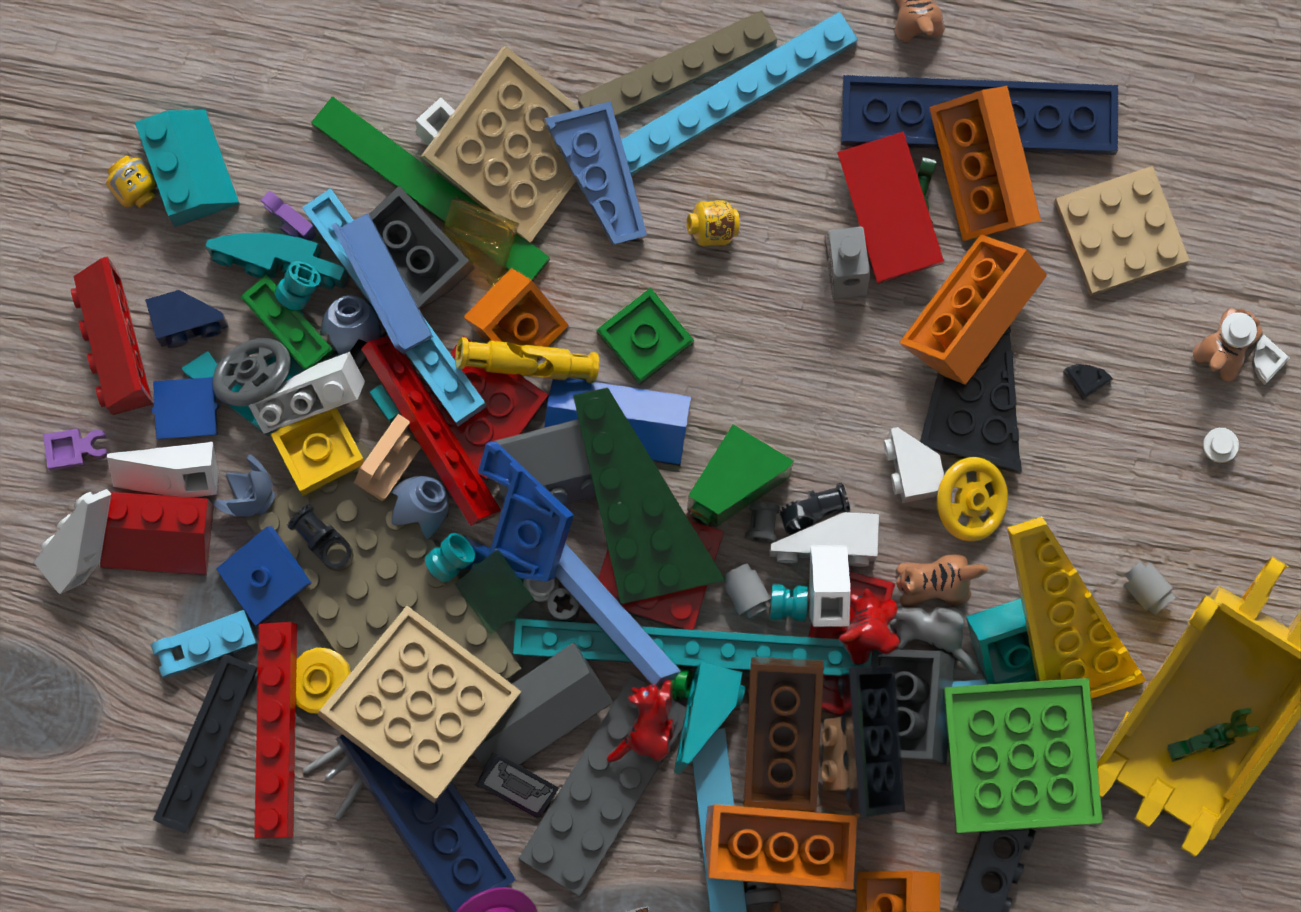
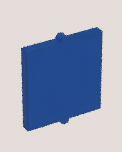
(185, 408)

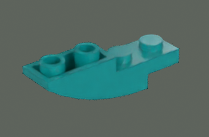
(265, 252)

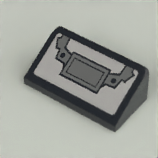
(516, 785)

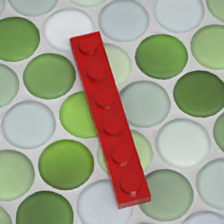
(431, 431)
(276, 731)

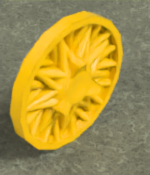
(318, 677)

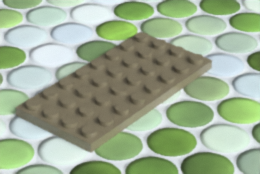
(384, 578)

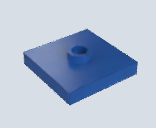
(263, 575)

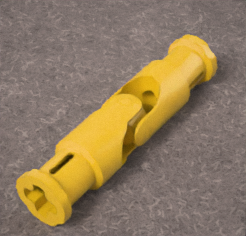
(516, 359)

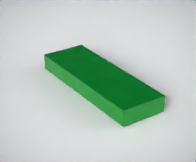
(287, 325)

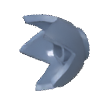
(348, 321)
(251, 491)
(420, 501)

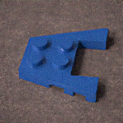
(531, 522)

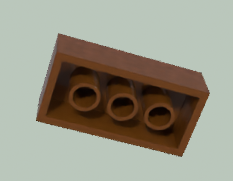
(783, 733)

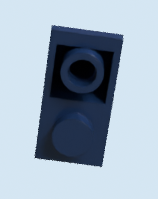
(183, 317)

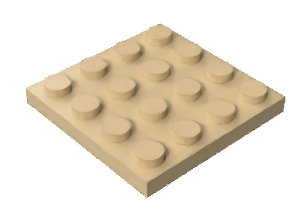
(501, 147)
(419, 704)

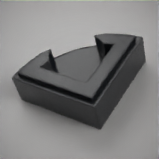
(1087, 379)

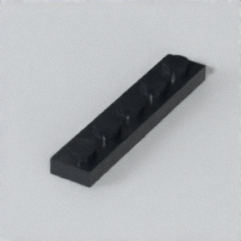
(205, 744)

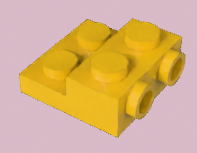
(317, 450)

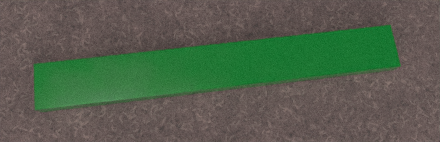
(409, 173)

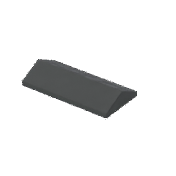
(550, 705)

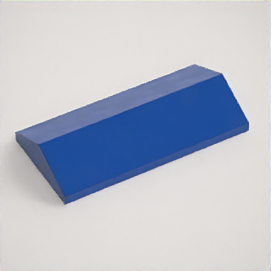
(655, 416)

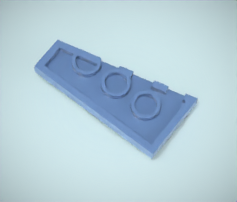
(599, 164)

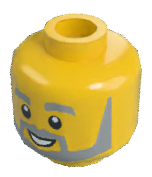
(131, 182)

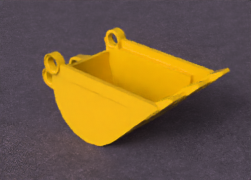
(1220, 664)

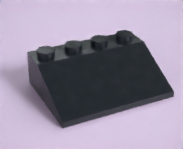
(871, 741)

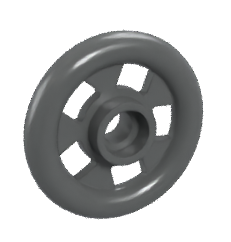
(251, 372)

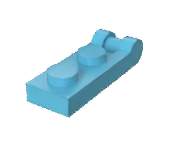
(205, 644)

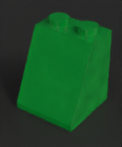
(735, 476)

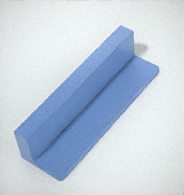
(383, 283)

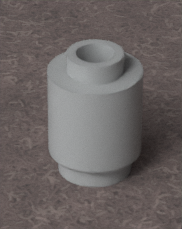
(1149, 587)
(746, 591)

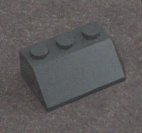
(419, 248)
(554, 459)
(920, 701)

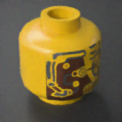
(713, 223)

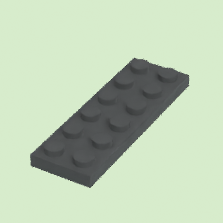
(595, 799)

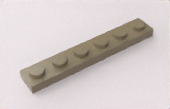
(683, 66)

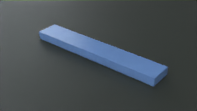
(614, 619)

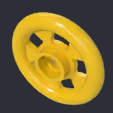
(996, 504)

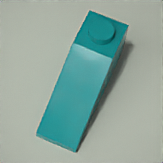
(710, 700)

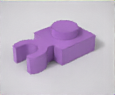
(292, 222)
(68, 448)

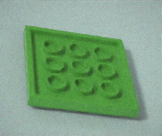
(1022, 755)

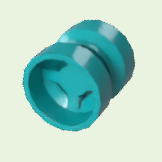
(296, 287)
(446, 560)
(788, 603)

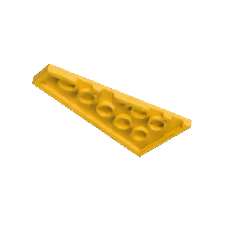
(1062, 618)

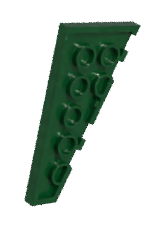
(643, 524)

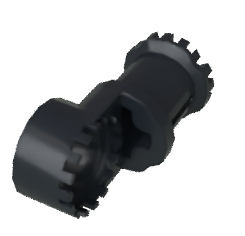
(814, 508)
(321, 539)

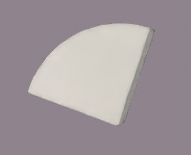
(1267, 359)

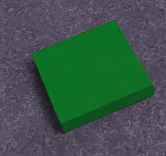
(645, 336)

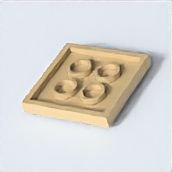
(1121, 231)

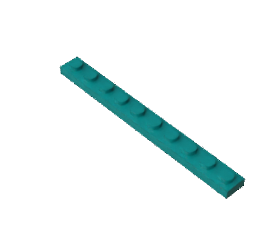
(681, 646)

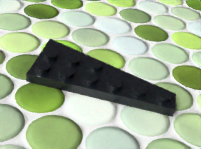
(977, 416)

